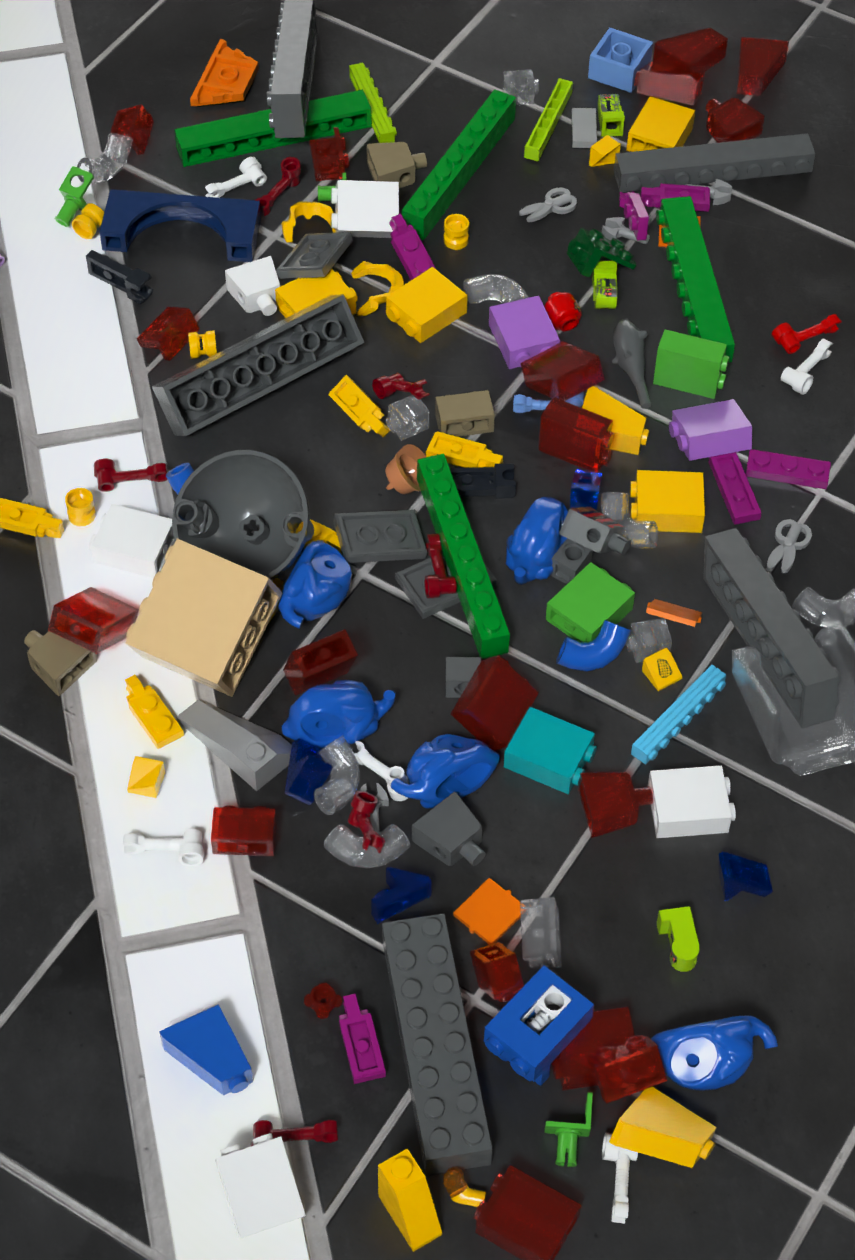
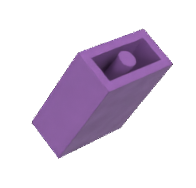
(522, 329)
(711, 429)

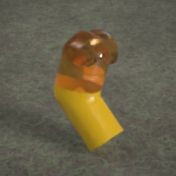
(459, 1190)

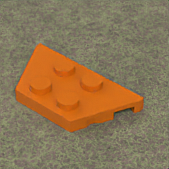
(225, 77)

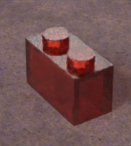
(243, 831)
(497, 971)

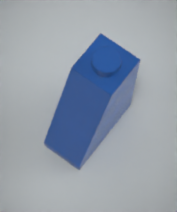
(209, 1050)

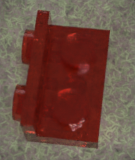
(134, 123)
(328, 157)
(169, 331)
(627, 1068)

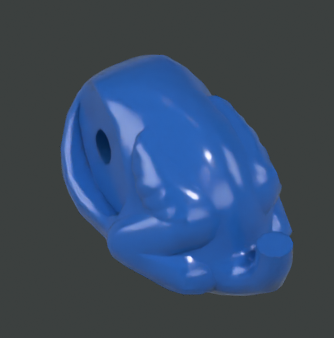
(536, 540)
(315, 584)
(336, 711)
(447, 766)
(711, 1051)

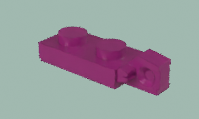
(700, 195)
(636, 213)
(409, 247)
(360, 1042)

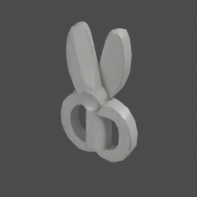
(541, 210)
(788, 546)

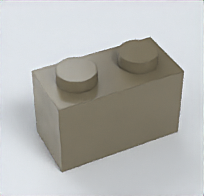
(465, 413)

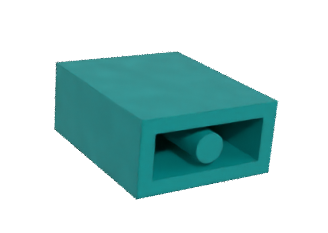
(549, 750)

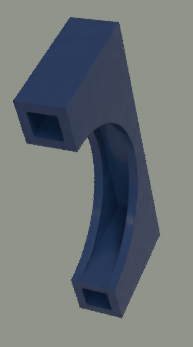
(134, 211)

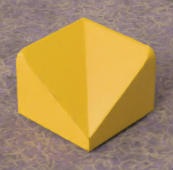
(604, 152)
(146, 777)

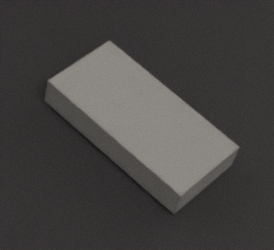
(583, 127)

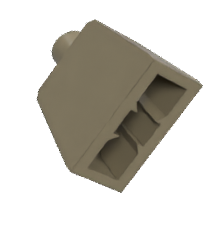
(394, 162)
(57, 660)

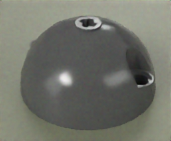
(238, 496)

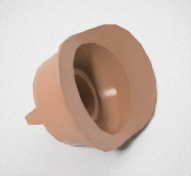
(403, 470)

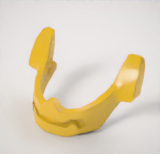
(307, 209)
(382, 270)

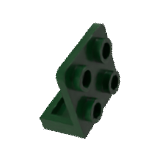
(591, 245)

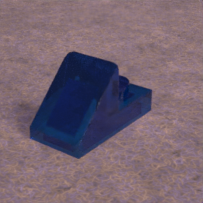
(585, 489)
(305, 771)
(743, 874)
(405, 891)

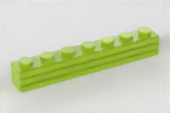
(548, 120)
(380, 121)

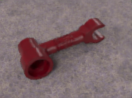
(290, 177)
(385, 386)
(107, 475)
(438, 583)
(364, 805)
(324, 1131)

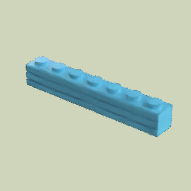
(678, 715)

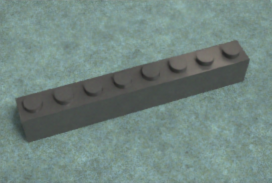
(714, 161)

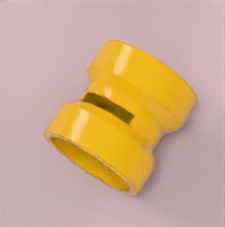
(88, 222)
(456, 231)
(208, 341)
(80, 506)

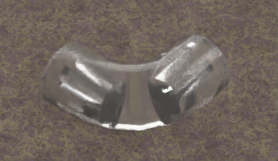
(110, 161)
(493, 288)
(641, 533)
(825, 611)
(343, 777)
(348, 847)

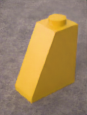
(627, 423)
(664, 1130)
(408, 1199)

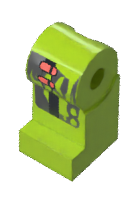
(610, 112)
(605, 285)
(682, 937)

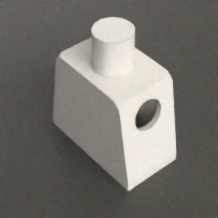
(254, 285)

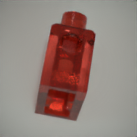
(733, 120)
(611, 801)

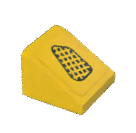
(661, 669)

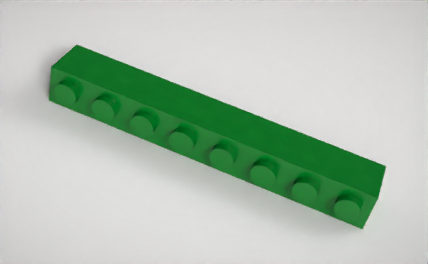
(253, 133)
(459, 163)
(693, 272)
(463, 557)

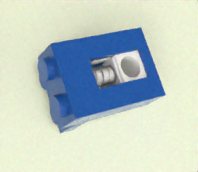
(521, 1044)

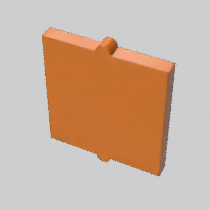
(674, 612)
(489, 911)

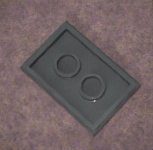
(314, 255)
(380, 536)
(412, 583)

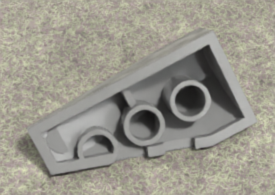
(242, 745)

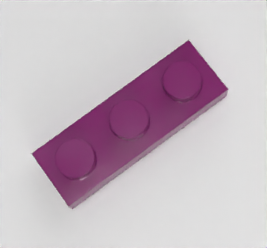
(788, 469)
(735, 488)

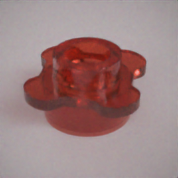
(319, 992)

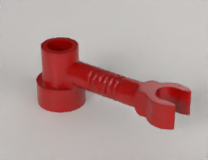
(790, 339)

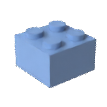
(619, 59)

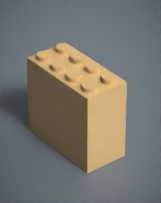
(203, 617)

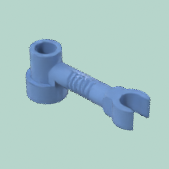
(526, 404)

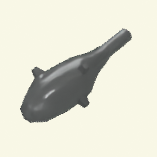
(630, 353)

